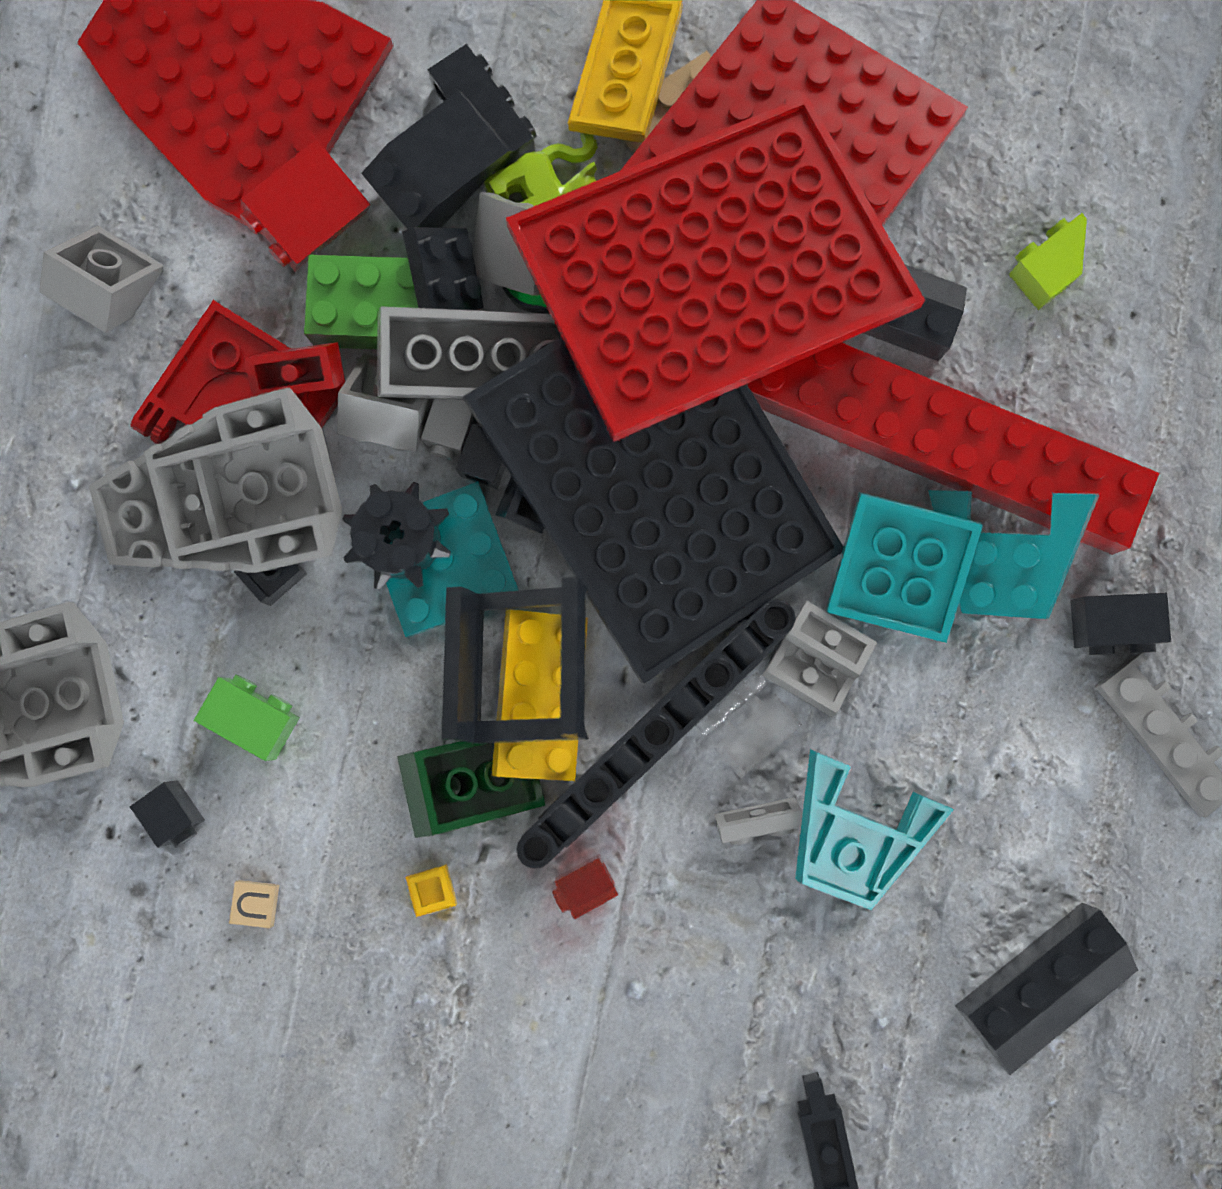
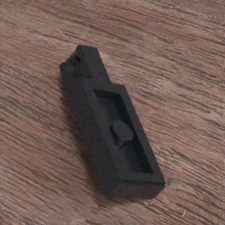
(825, 1137)

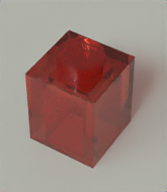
(584, 887)

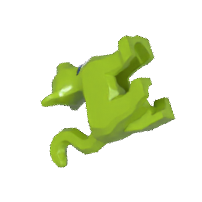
(535, 177)

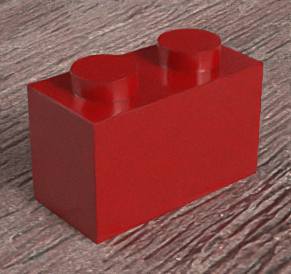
(296, 368)

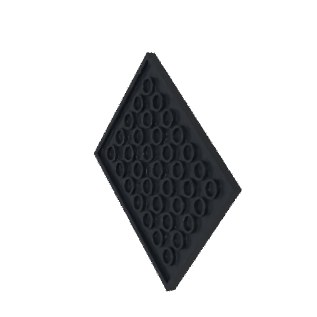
(665, 525)

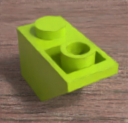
(1053, 265)

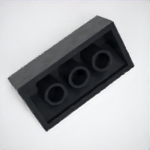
(934, 325)
(1048, 986)

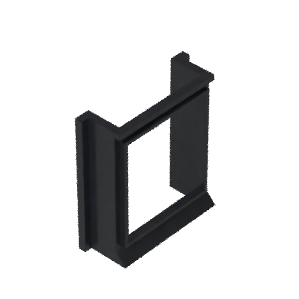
(465, 661)

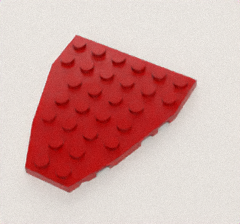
(233, 82)

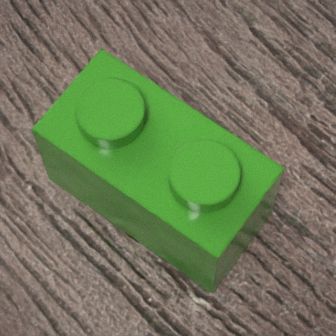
(247, 717)

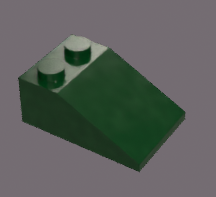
(455, 788)

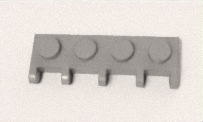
(1165, 735)

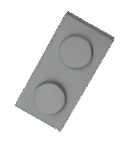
(744, 824)

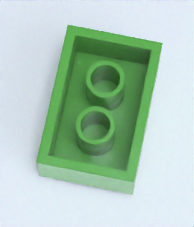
(347, 295)

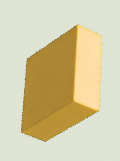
(431, 890)

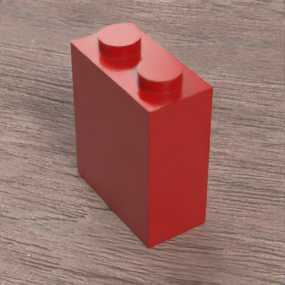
(303, 206)

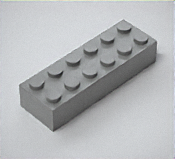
(452, 350)

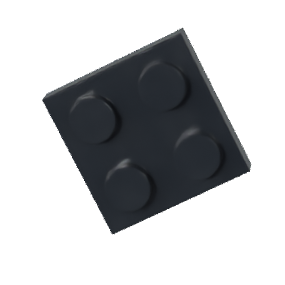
(443, 268)

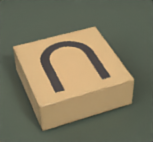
(254, 904)

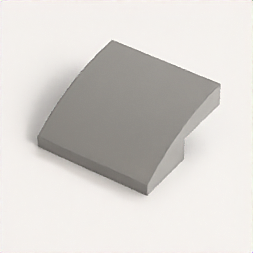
(494, 248)
(819, 659)

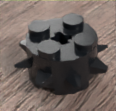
(405, 557)

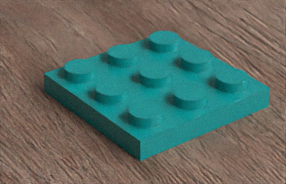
(474, 562)
(903, 567)

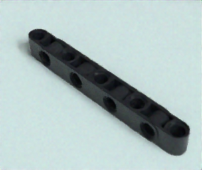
(633, 755)

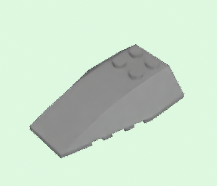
(225, 493)
(55, 698)

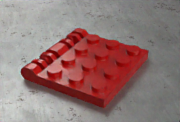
(213, 373)

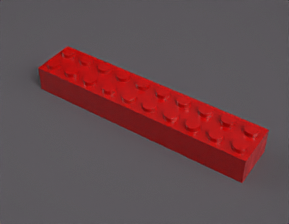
(958, 440)

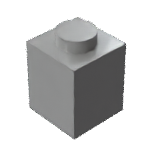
(448, 427)

